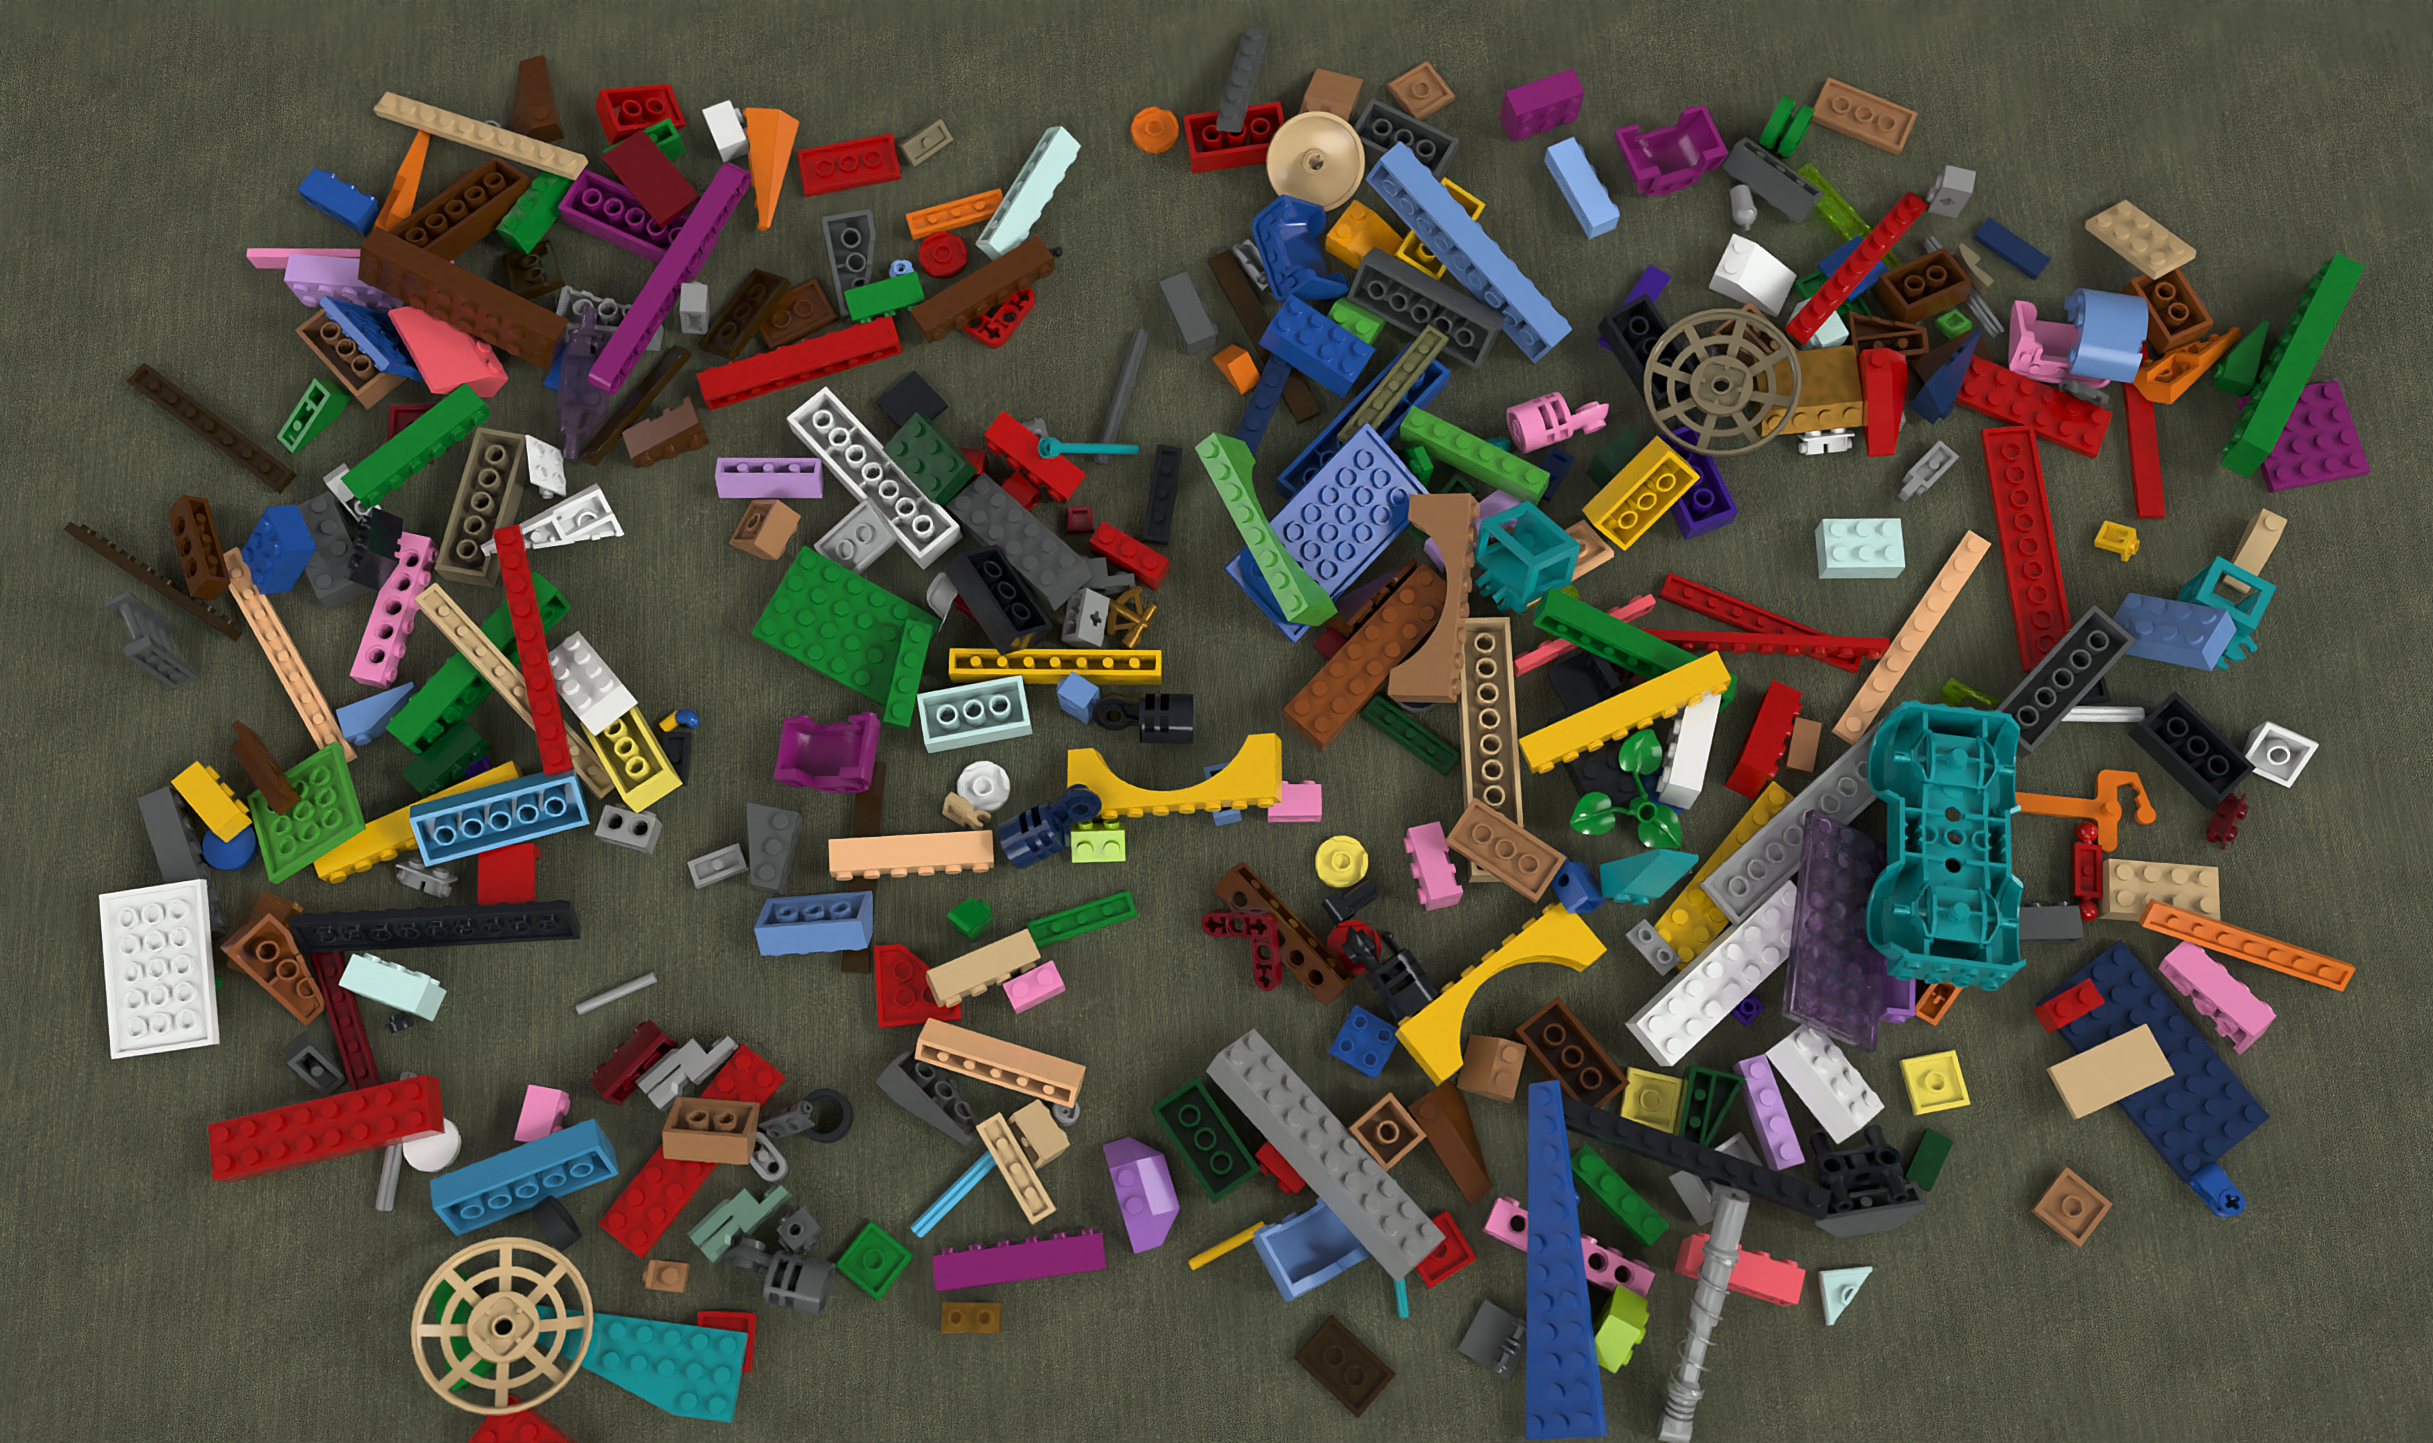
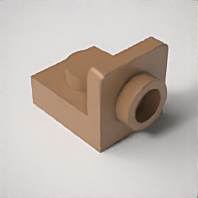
(666, 1276)

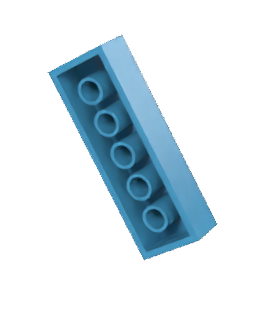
(498, 815)
(523, 1177)

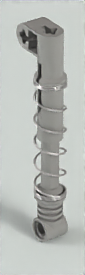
(1720, 1254)

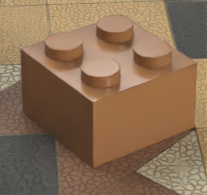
(1386, 1131)

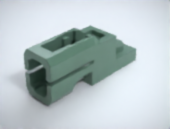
(732, 1216)

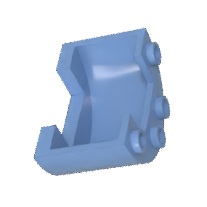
(2108, 334)
(1307, 1250)

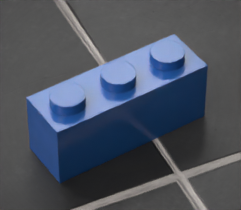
(340, 200)

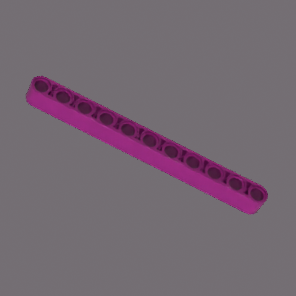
(665, 282)

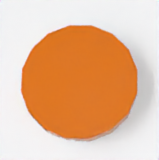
(1154, 130)

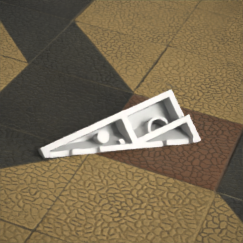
(572, 520)

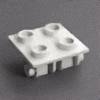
(545, 467)

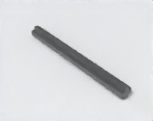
(1122, 392)

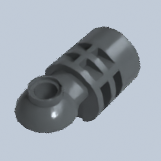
(791, 1280)

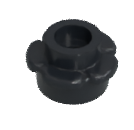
(399, 1022)

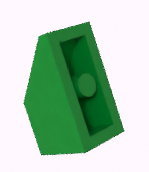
(970, 918)

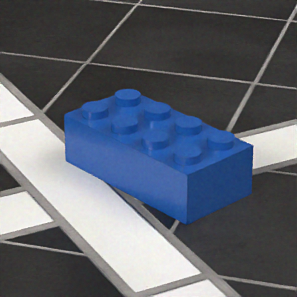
(1316, 346)

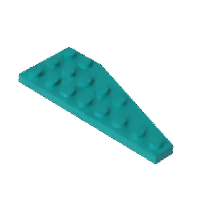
(668, 1364)

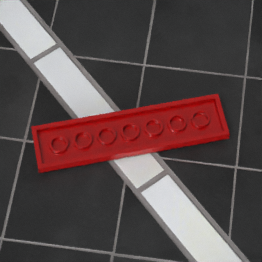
(669, 1184)

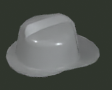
(940, 595)

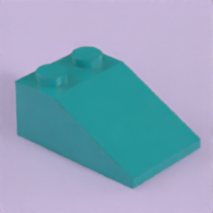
(1644, 875)

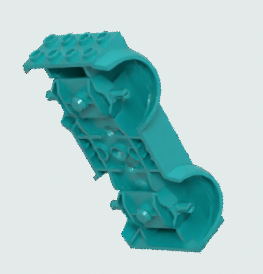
(1918, 912)

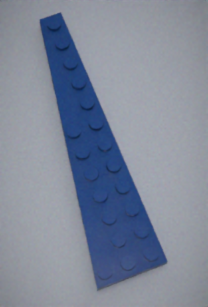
(1561, 1349)

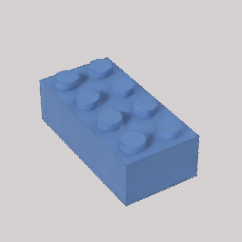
(2175, 630)

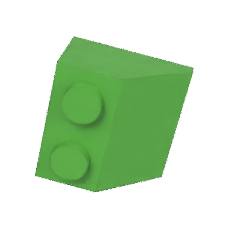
(1357, 320)

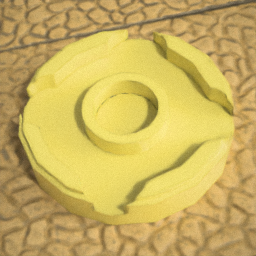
(1341, 862)

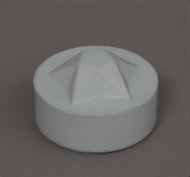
(1065, 1115)

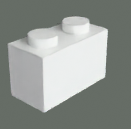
(727, 131)

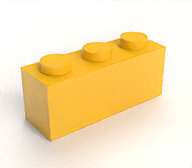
(213, 800)

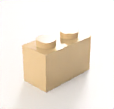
(1037, 1134)

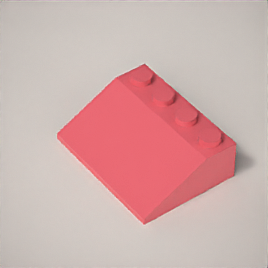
(448, 354)

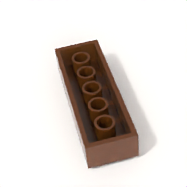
(465, 210)

